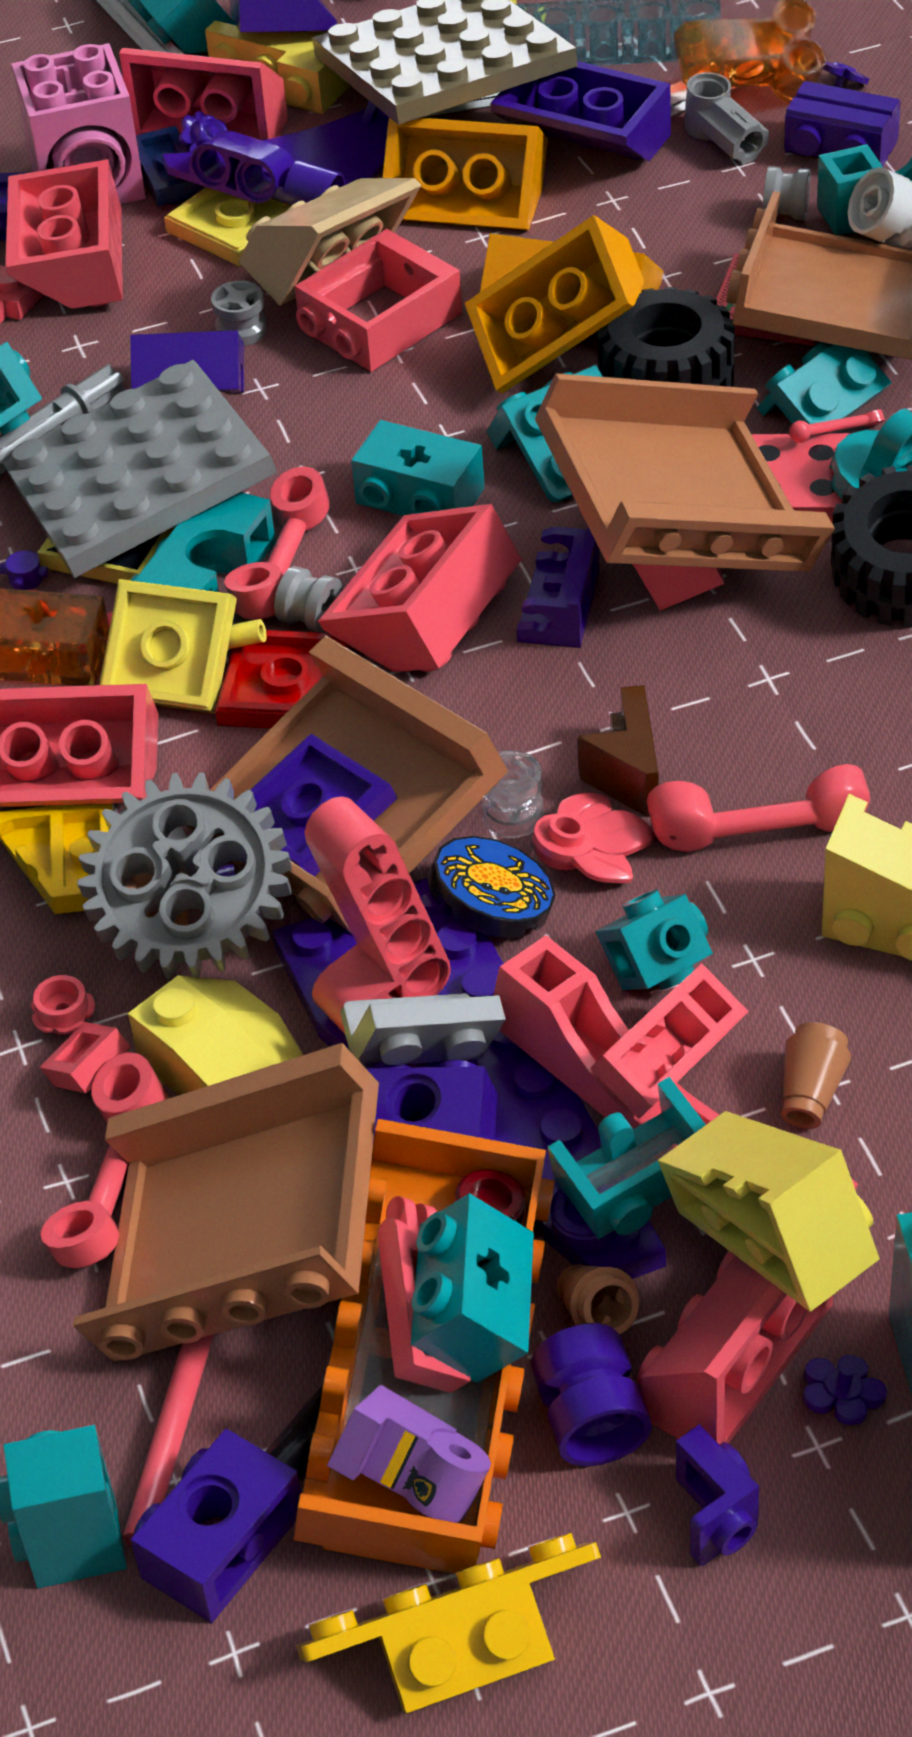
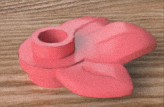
(591, 838)

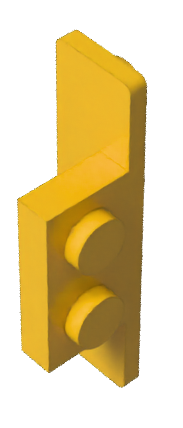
(462, 1635)

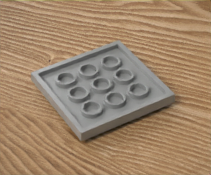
(136, 466)

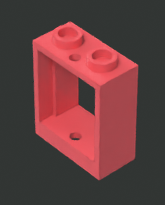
(386, 260)

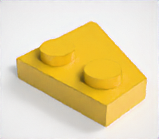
(48, 848)

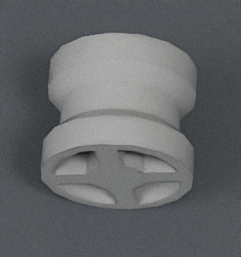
(793, 190)
(239, 308)
(305, 597)

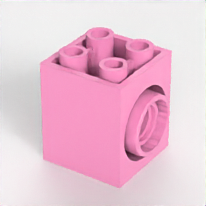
(79, 114)

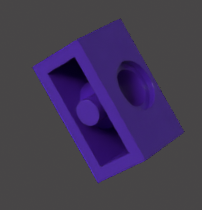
(456, 1088)
(211, 1563)

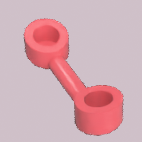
(299, 505)
(686, 821)
(85, 1230)

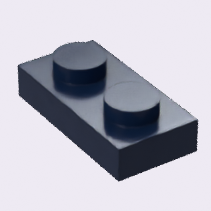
(163, 187)

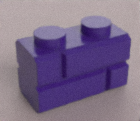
(838, 118)

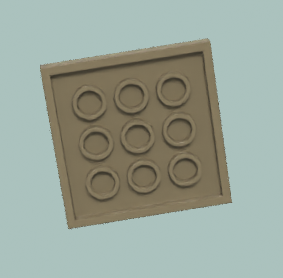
(442, 54)

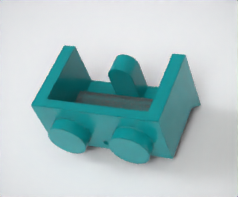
(623, 1177)

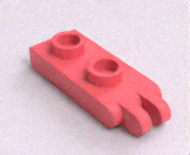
(398, 1263)

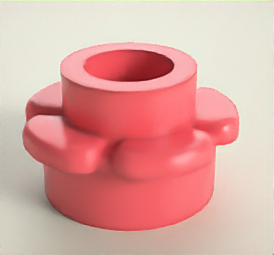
(61, 1005)

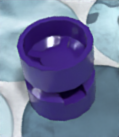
(589, 1395)

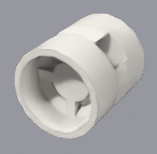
(882, 208)

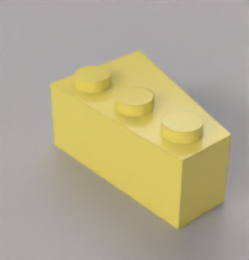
(868, 882)
(774, 1204)

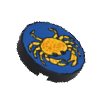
(491, 886)

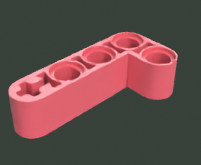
(394, 936)

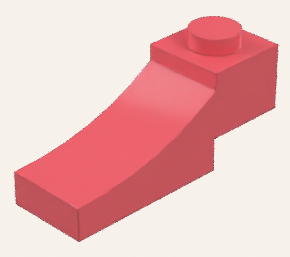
(669, 1039)

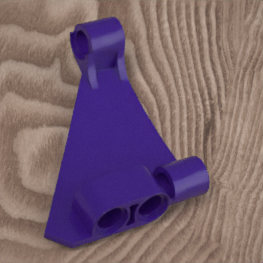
(289, 165)

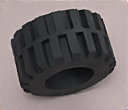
(670, 339)
(863, 568)

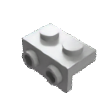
(421, 1028)

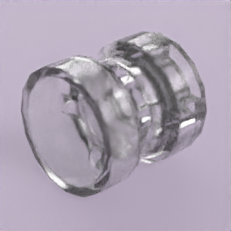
(516, 799)

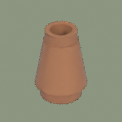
(812, 1072)
(599, 1296)

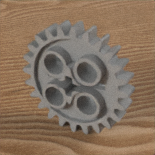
(140, 844)

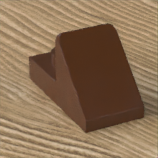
(625, 759)

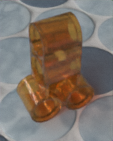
(754, 50)

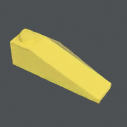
(208, 1033)

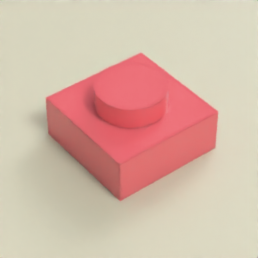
(82, 1055)

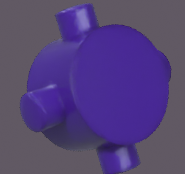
(24, 570)

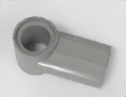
(717, 117)

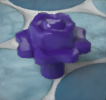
(199, 129)

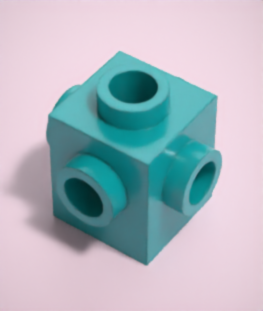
(655, 941)

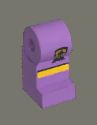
(411, 1455)

